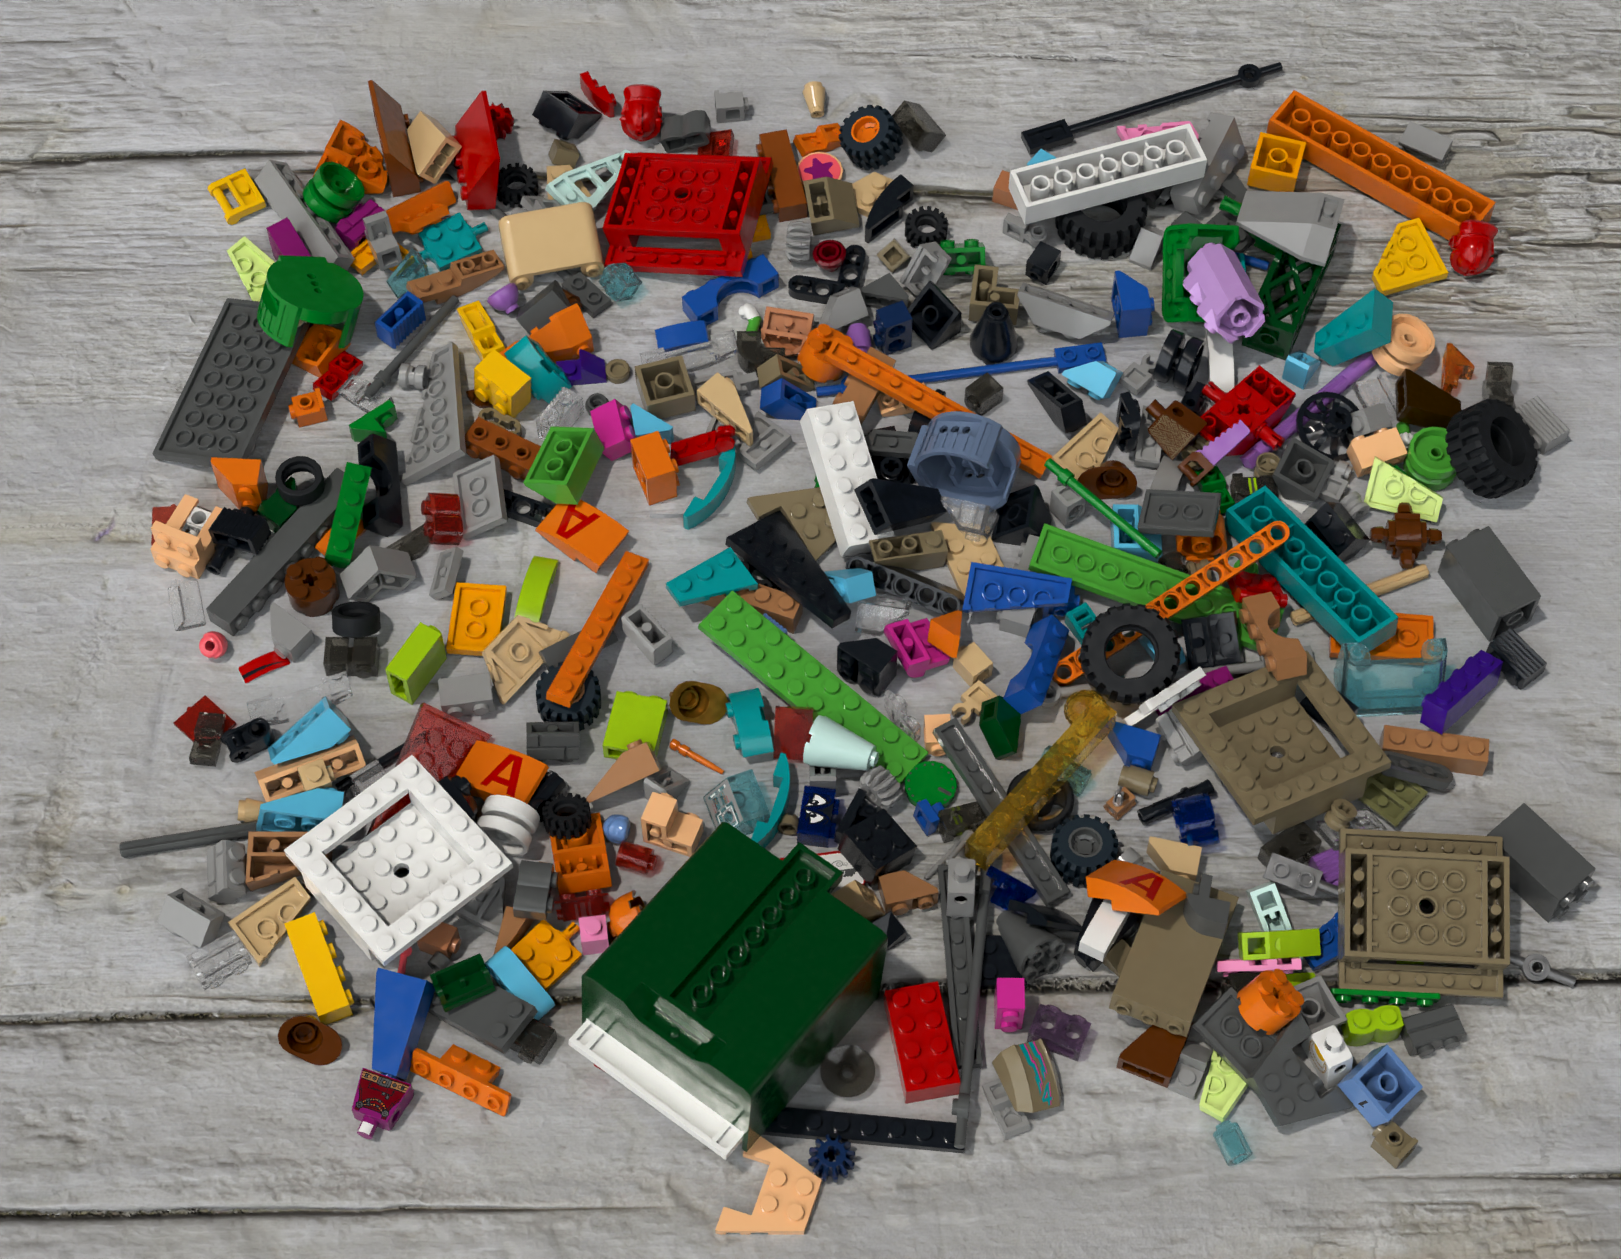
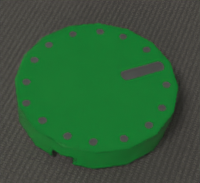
(931, 782)

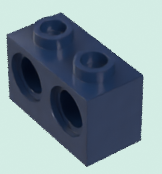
(893, 328)

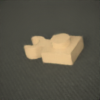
(972, 701)

